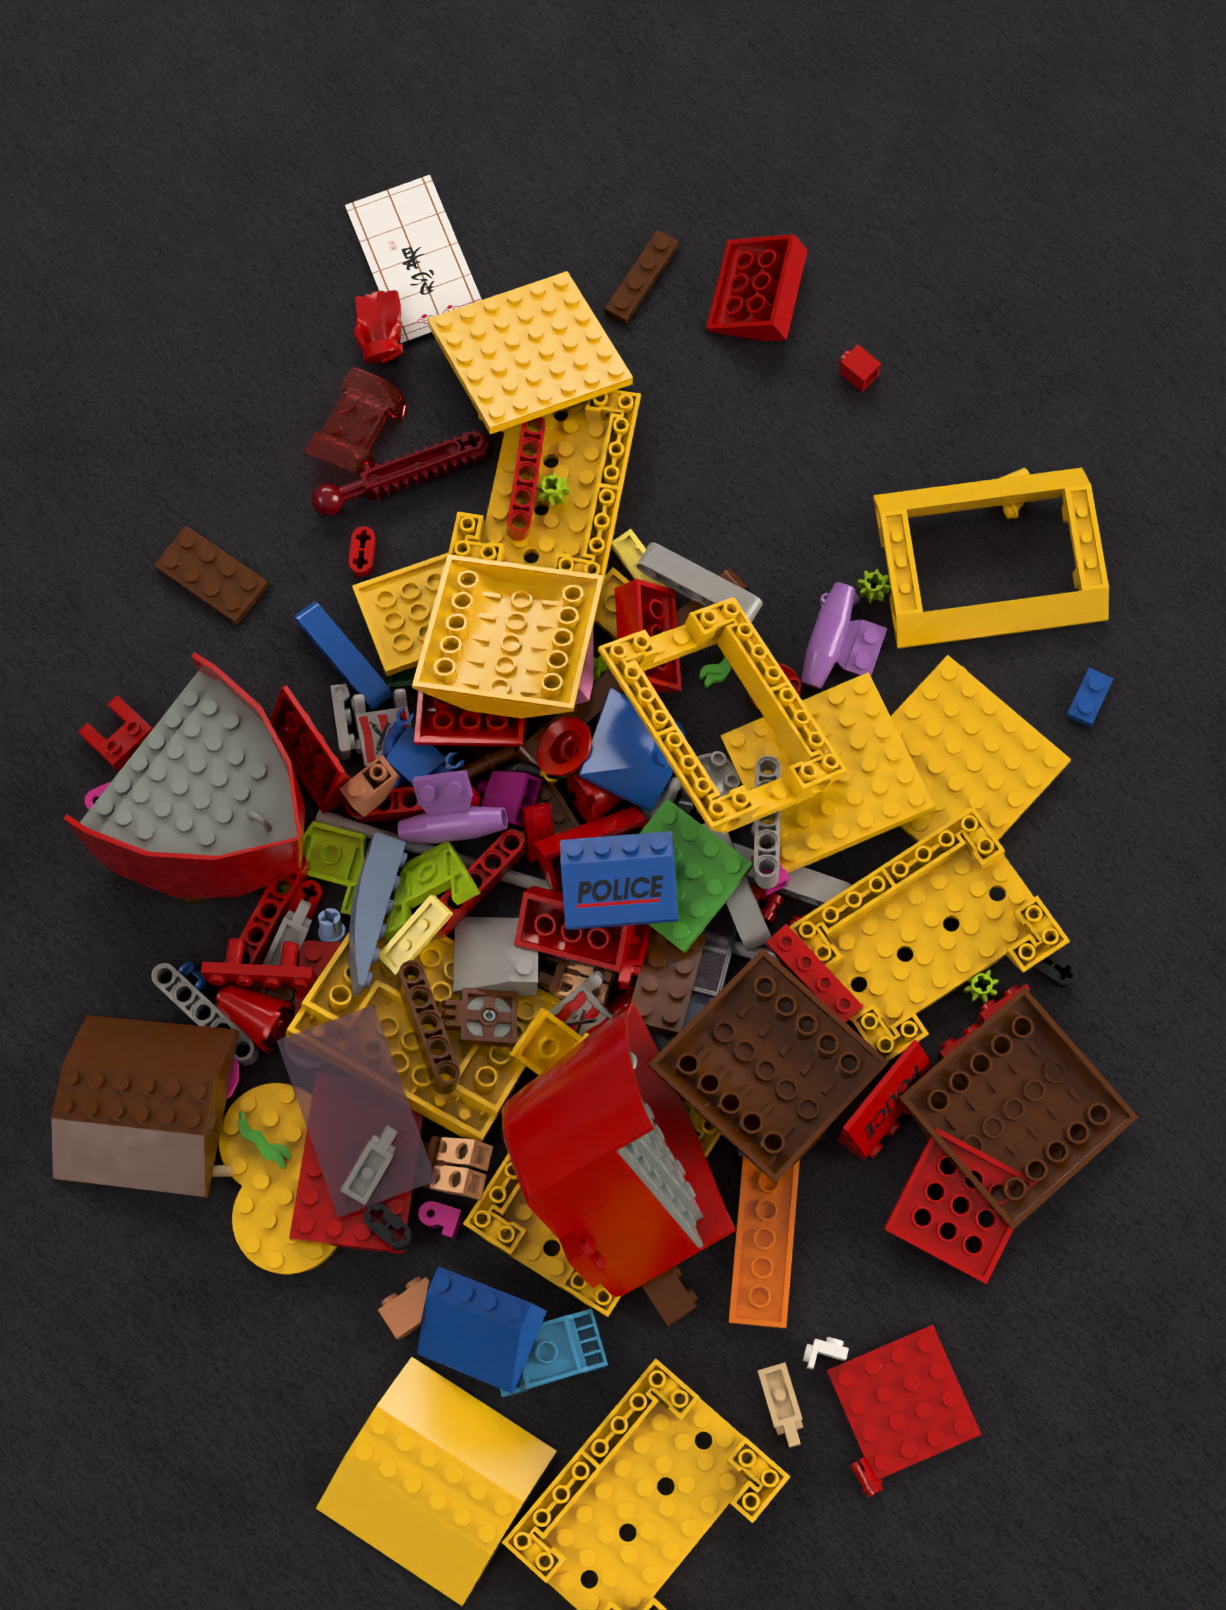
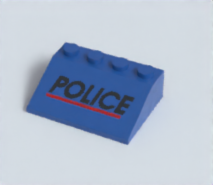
(619, 880)

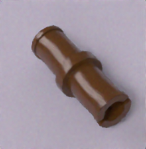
(489, 761)

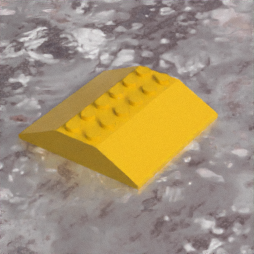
(508, 637)
(435, 1480)

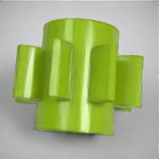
(553, 482)
(873, 578)
(977, 992)

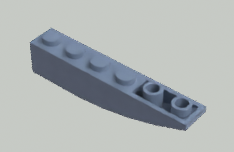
(371, 904)

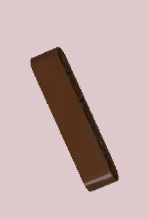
(428, 1039)

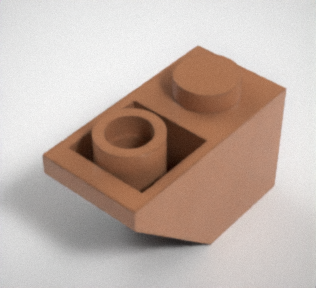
(370, 786)
(406, 1311)

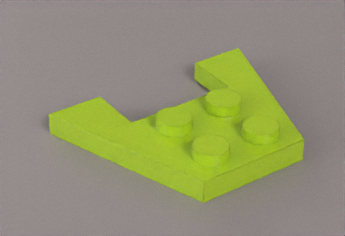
(334, 857)
(426, 876)

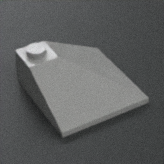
(490, 960)

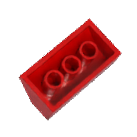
(653, 609)
(548, 849)
(543, 929)

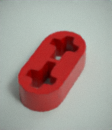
(356, 551)
(316, 901)

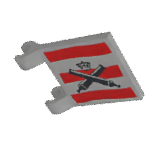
(374, 725)

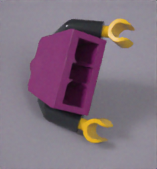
(513, 789)

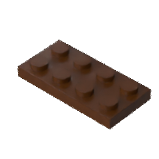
(211, 575)
(667, 983)

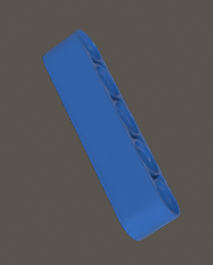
(343, 655)

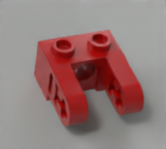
(124, 741)

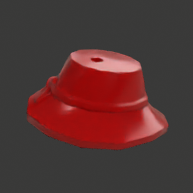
(564, 746)

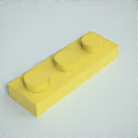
(415, 933)

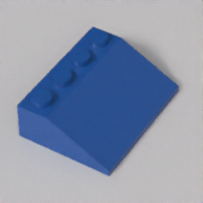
(478, 1329)

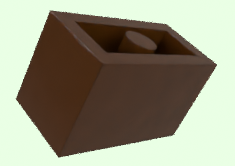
(670, 1296)

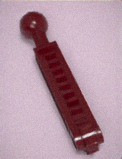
(402, 472)

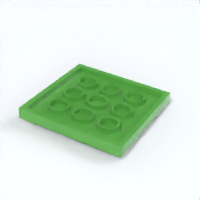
(704, 873)

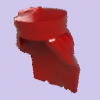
(379, 326)

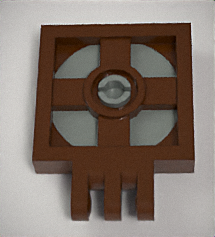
(483, 1017)

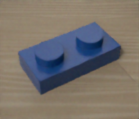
(1089, 697)

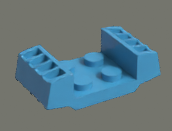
(562, 1350)

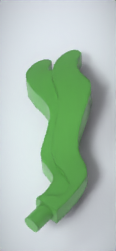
(715, 672)
(268, 1151)

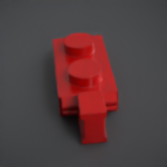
(635, 956)

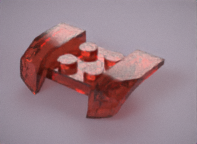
(357, 421)

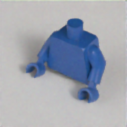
(411, 759)

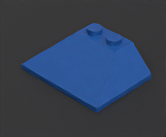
(625, 755)

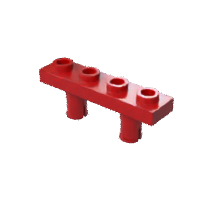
(812, 973)
(269, 975)

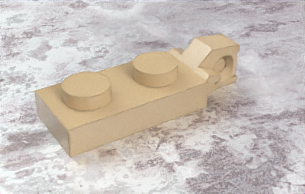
(781, 1402)

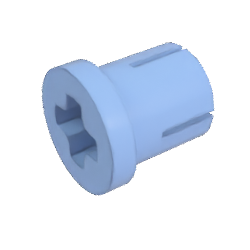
(331, 927)

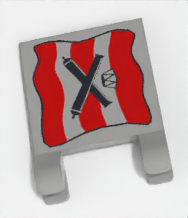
(582, 1008)

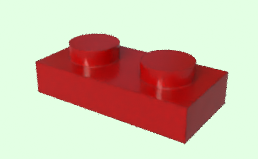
(537, 826)

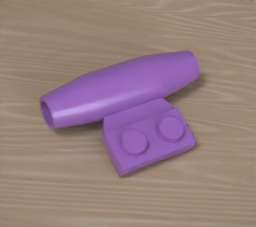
(840, 641)
(448, 811)

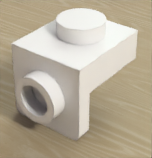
(831, 1348)

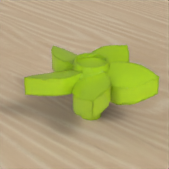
(599, 667)

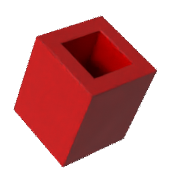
(859, 367)

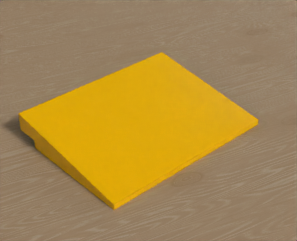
(486, 1072)

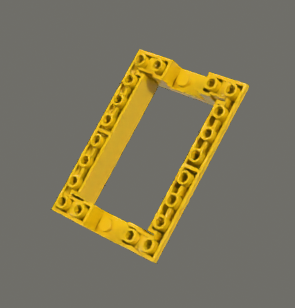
(727, 625)
(922, 628)

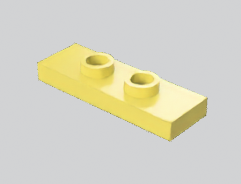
(629, 551)

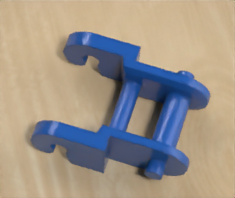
(190, 969)

